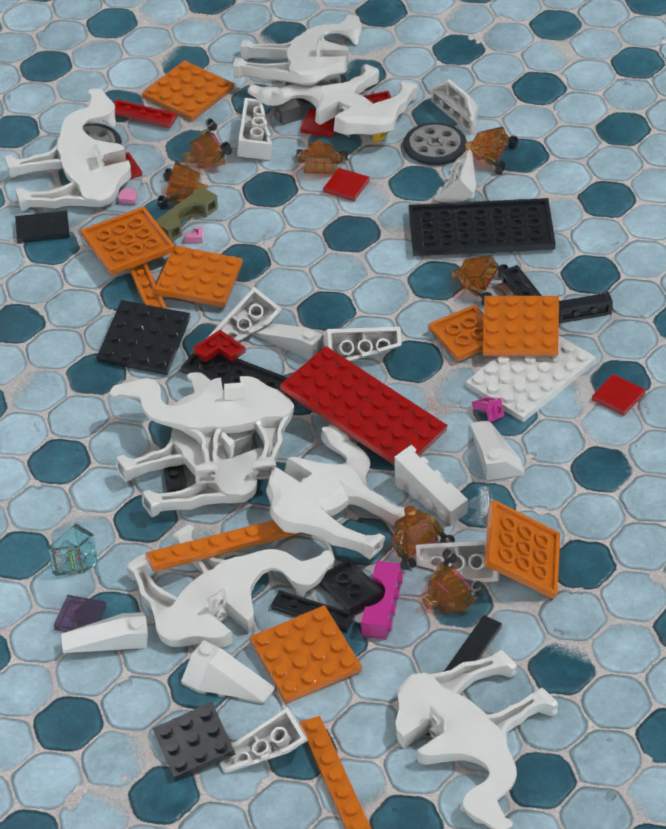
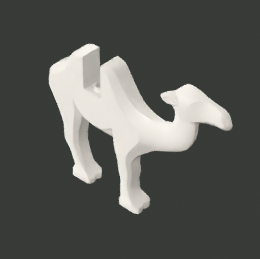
(307, 55)
(342, 100)
(91, 165)
(240, 409)
(234, 476)
(325, 492)
(219, 592)
(466, 732)

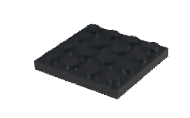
(143, 337)

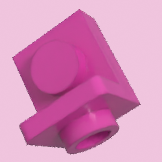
(491, 405)

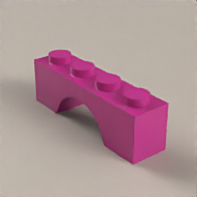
(377, 618)

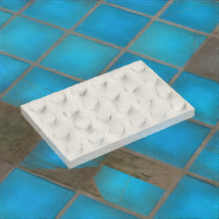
(530, 381)

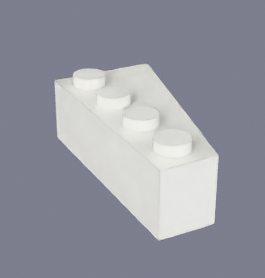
(254, 135)
(362, 342)
(429, 486)

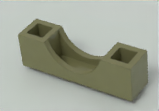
(199, 203)

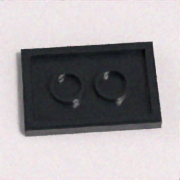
(42, 226)
(350, 586)

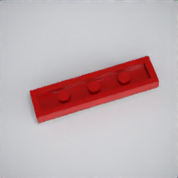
(144, 113)

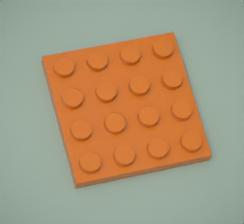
(188, 90)
(127, 240)
(199, 276)
(521, 326)
(522, 549)
(305, 654)

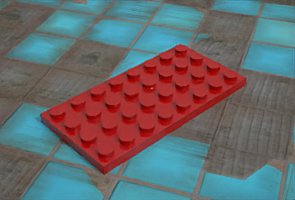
(362, 406)

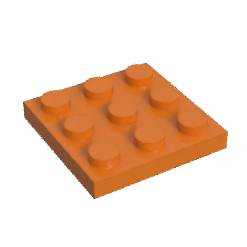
(460, 332)

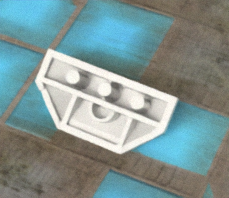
(456, 104)

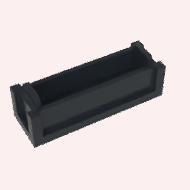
(518, 282)
(585, 307)

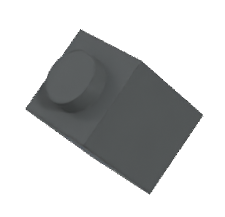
(287, 112)

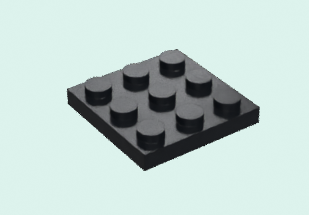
(194, 741)

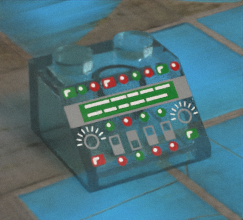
(73, 552)

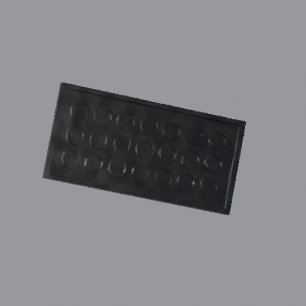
(481, 227)

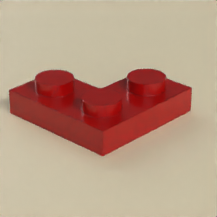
(219, 343)

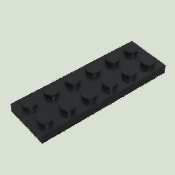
(231, 371)

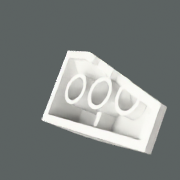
(460, 182)
(249, 315)
(298, 340)
(495, 453)
(469, 559)
(113, 633)
(220, 673)
(271, 739)

